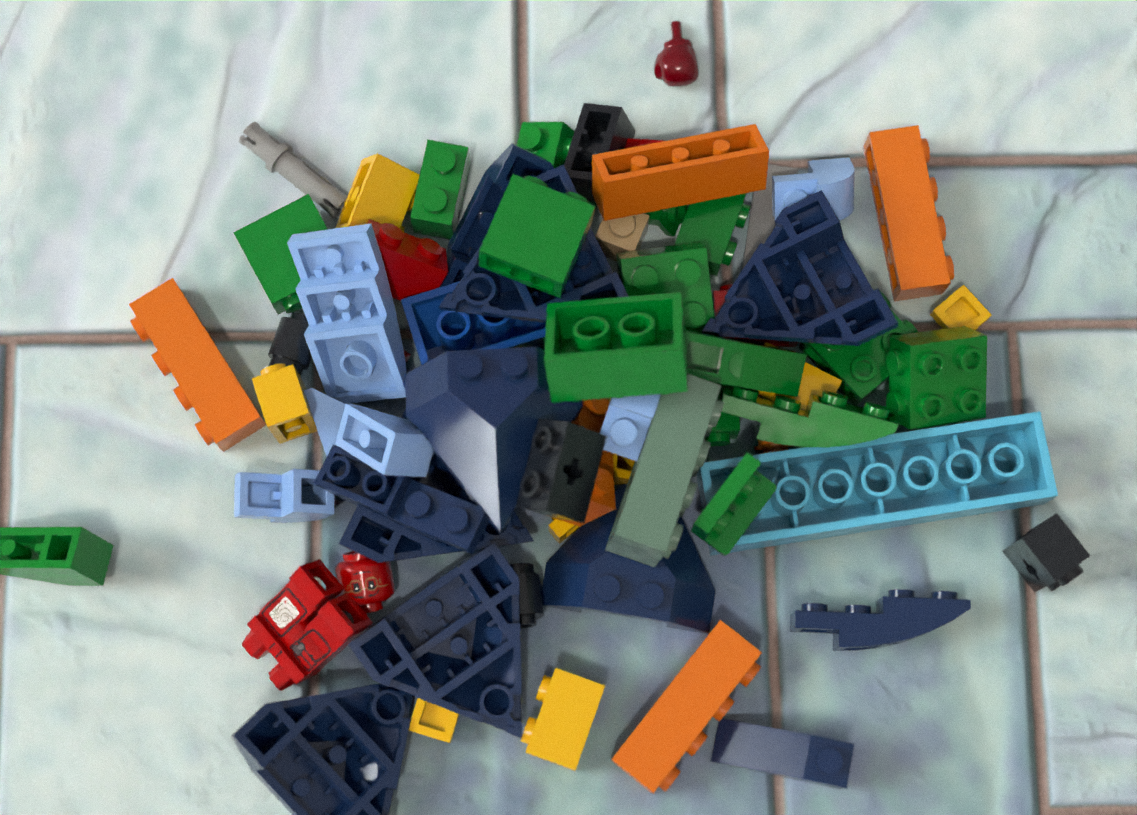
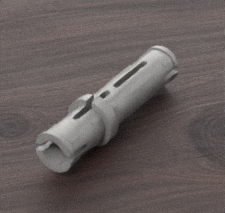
(281, 159)

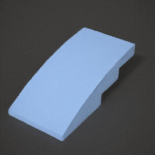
(349, 314)

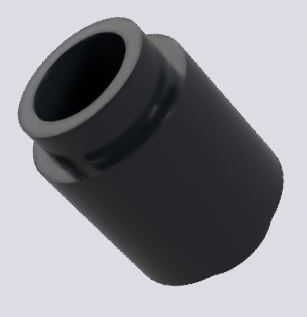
(290, 344)
(530, 595)

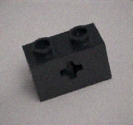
(597, 131)
(561, 470)
(1047, 555)

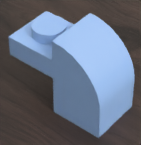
(831, 176)
(628, 424)
(281, 497)

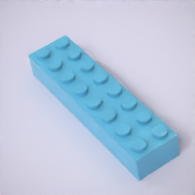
(895, 480)

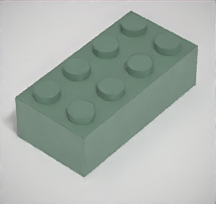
(661, 477)

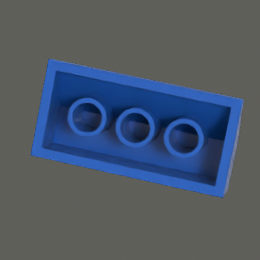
(443, 331)

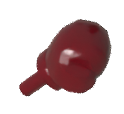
(677, 61)

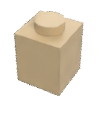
(622, 234)

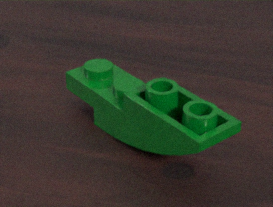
(744, 363)
(825, 422)

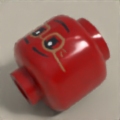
(365, 580)

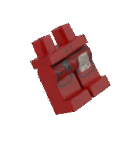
(305, 625)

